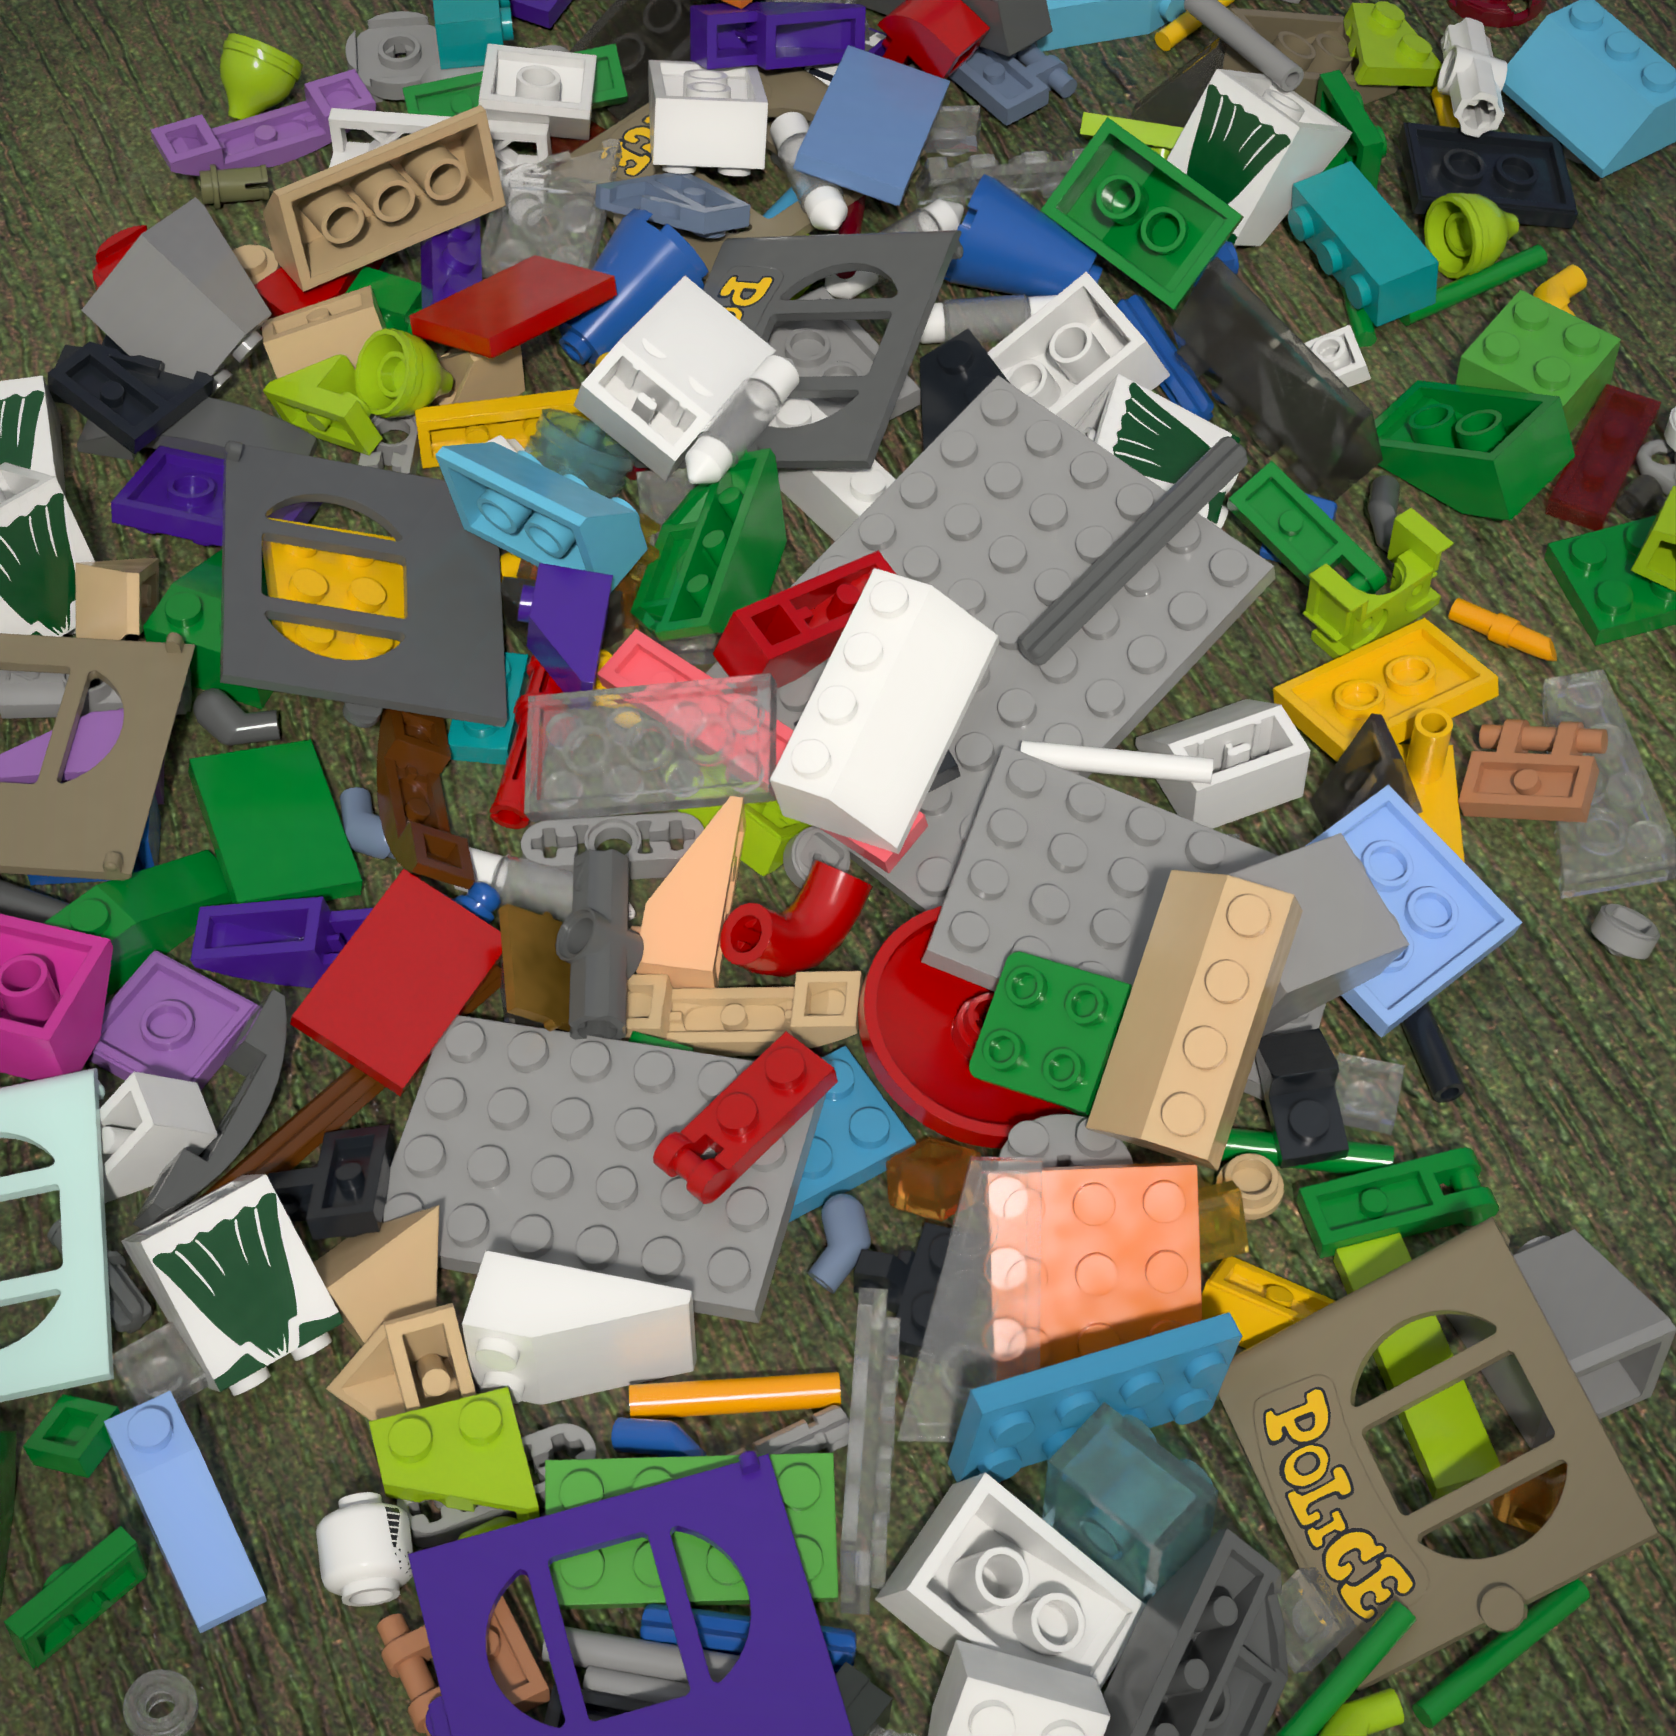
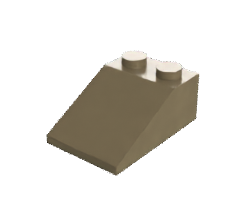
(1310, 41)

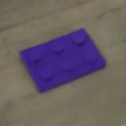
(183, 498)

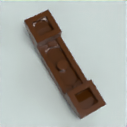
(411, 798)

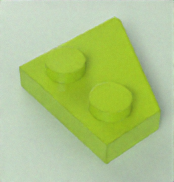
(1388, 47)
(457, 1455)

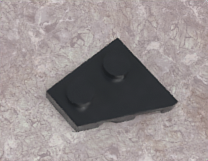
(952, 380)
(126, 393)

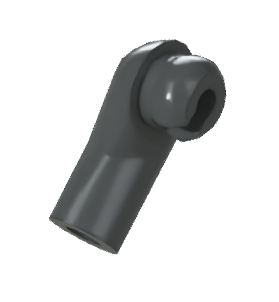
(1383, 508)
(230, 723)

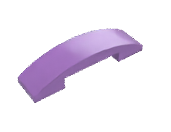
(266, 137)

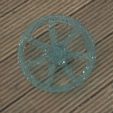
(582, 449)

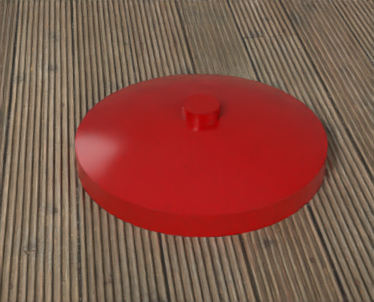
(921, 1038)

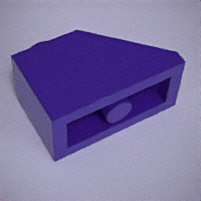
(567, 623)

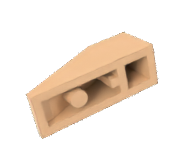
(693, 902)

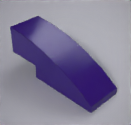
(774, 34)
(273, 940)

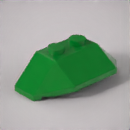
(715, 553)

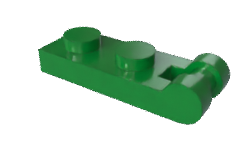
(1300, 530)
(1396, 1200)

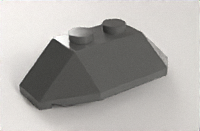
(1205, 1649)

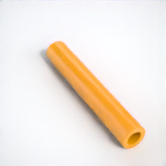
(734, 1395)

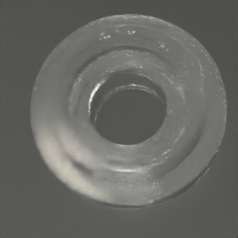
(158, 1687)

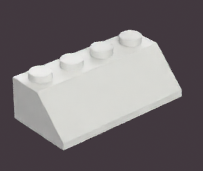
(883, 712)

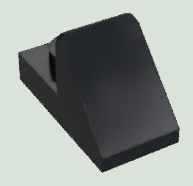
(1301, 1097)

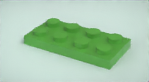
(627, 1572)

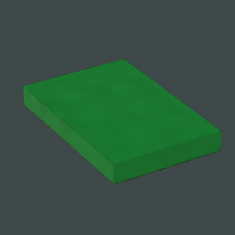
(274, 824)

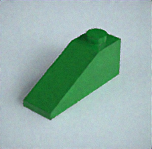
(146, 911)

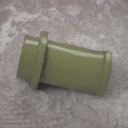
(233, 184)

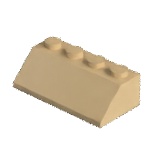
(385, 200)
(1196, 1015)

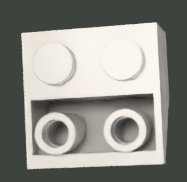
(1255, 762)
(1013, 1696)

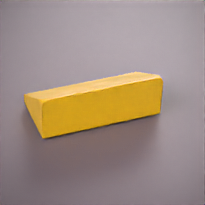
(1257, 1300)

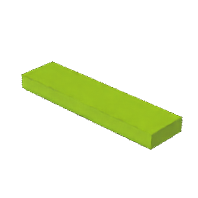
(1446, 1427)

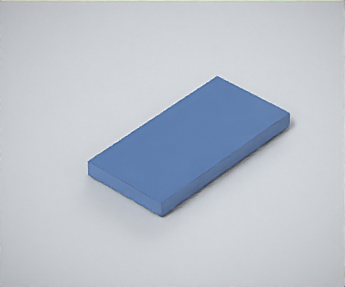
(872, 125)

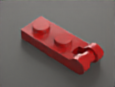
(746, 1118)

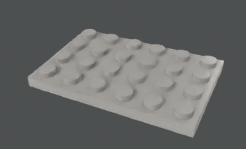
(1072, 878)
(550, 1159)

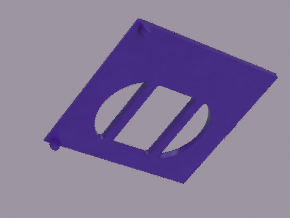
(775, 1687)

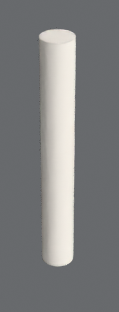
(1122, 762)

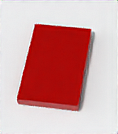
(513, 306)
(400, 982)

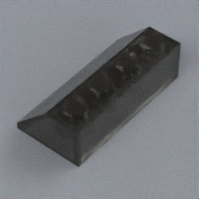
(1275, 385)

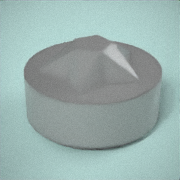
(810, 846)
(1625, 931)

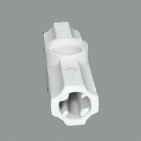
(1472, 77)

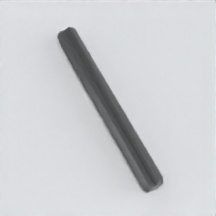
(1132, 551)

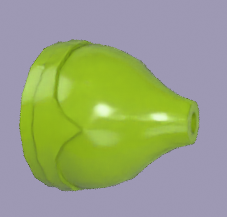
(255, 75)
(1467, 233)
(399, 374)

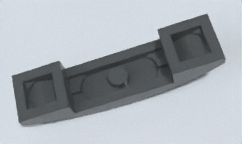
(207, 430)
(257, 1057)

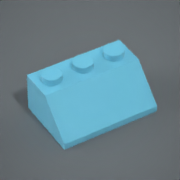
(1595, 87)
(539, 512)

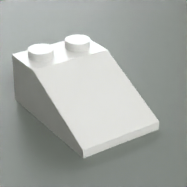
(706, 117)
(1075, 351)
(572, 1330)
(1009, 1584)

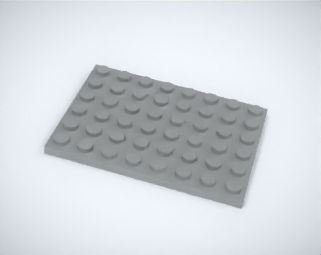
(1003, 526)

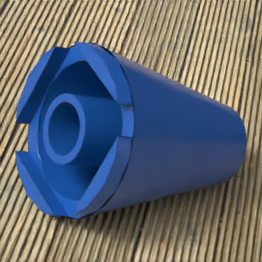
(1016, 246)
(645, 270)

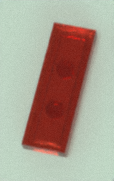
(1603, 458)

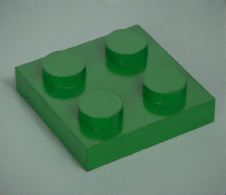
(1603, 589)

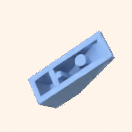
(184, 1511)

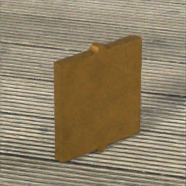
(533, 972)

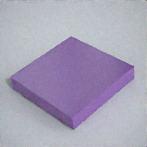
(170, 1023)

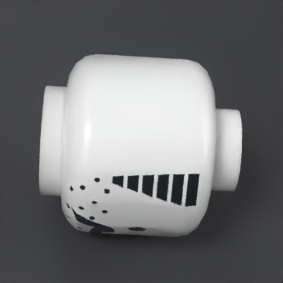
(365, 1550)

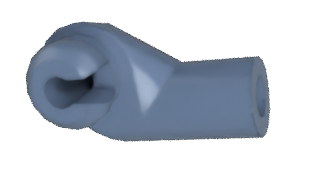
(361, 825)
(846, 1236)

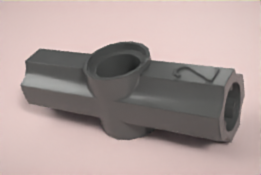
(599, 945)

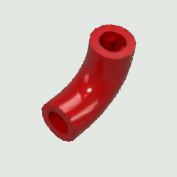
(803, 932)

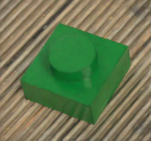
(72, 1436)

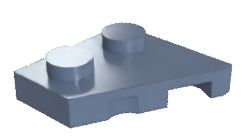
(677, 201)

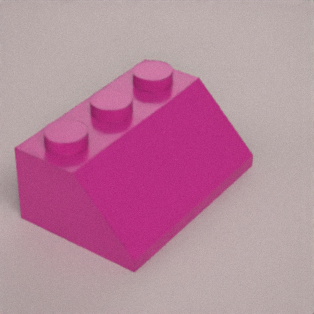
(50, 997)

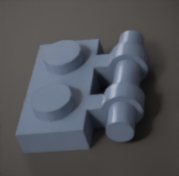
(1008, 86)

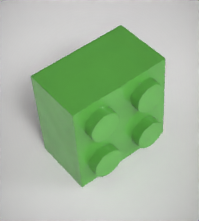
(1542, 352)

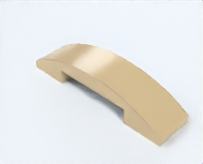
(745, 1019)

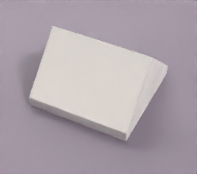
(539, 88)

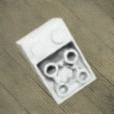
(670, 376)

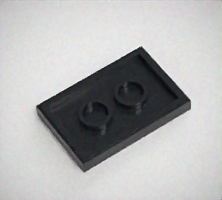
(1511, 169)

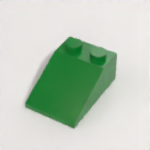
(1141, 213)
(1475, 445)
(194, 612)

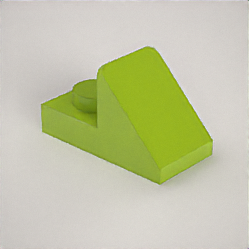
(326, 404)

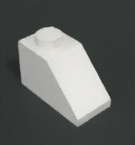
(147, 1127)

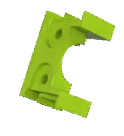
(1354, 618)

